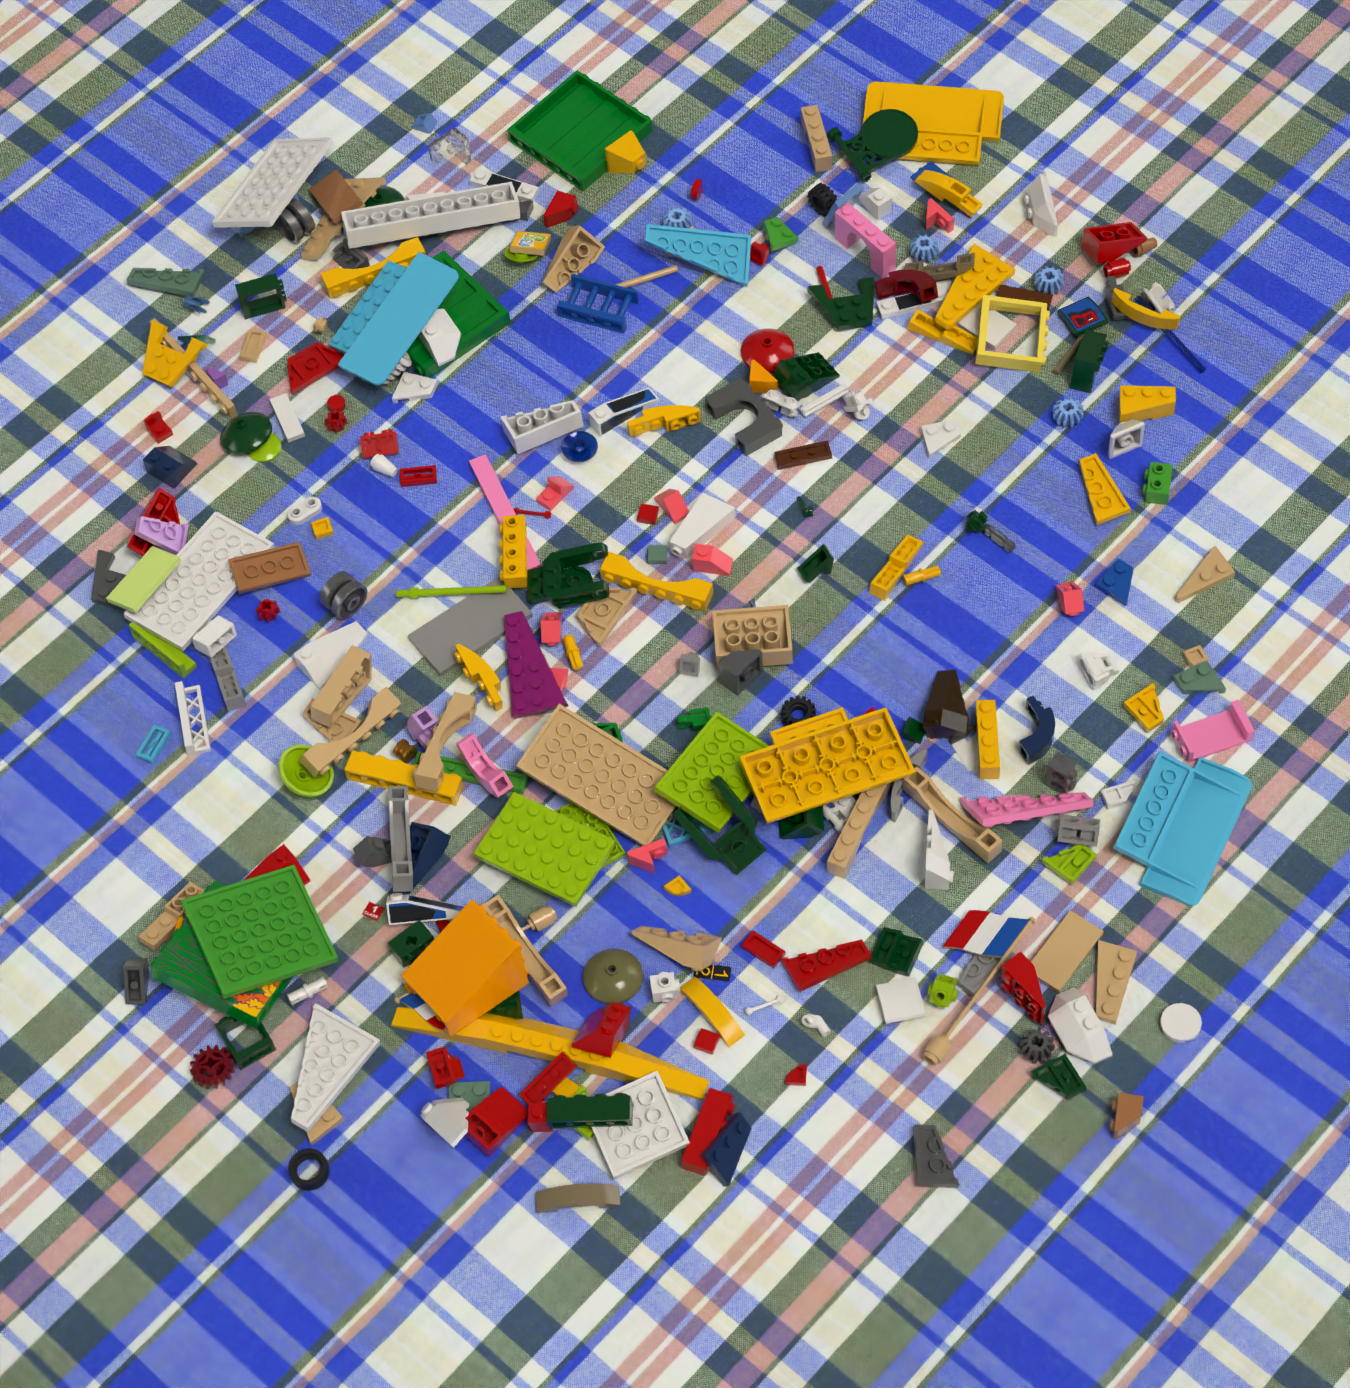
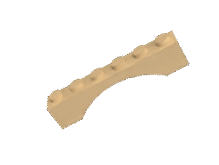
(458, 713)
(322, 755)
(975, 836)
(847, 845)
(539, 971)

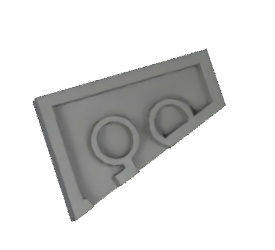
(978, 971)

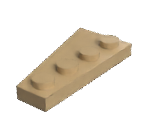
(1113, 975)

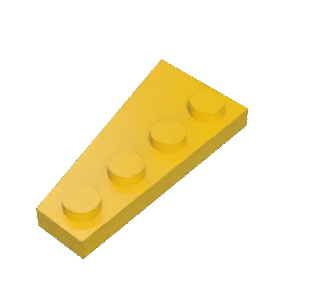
(1102, 491)

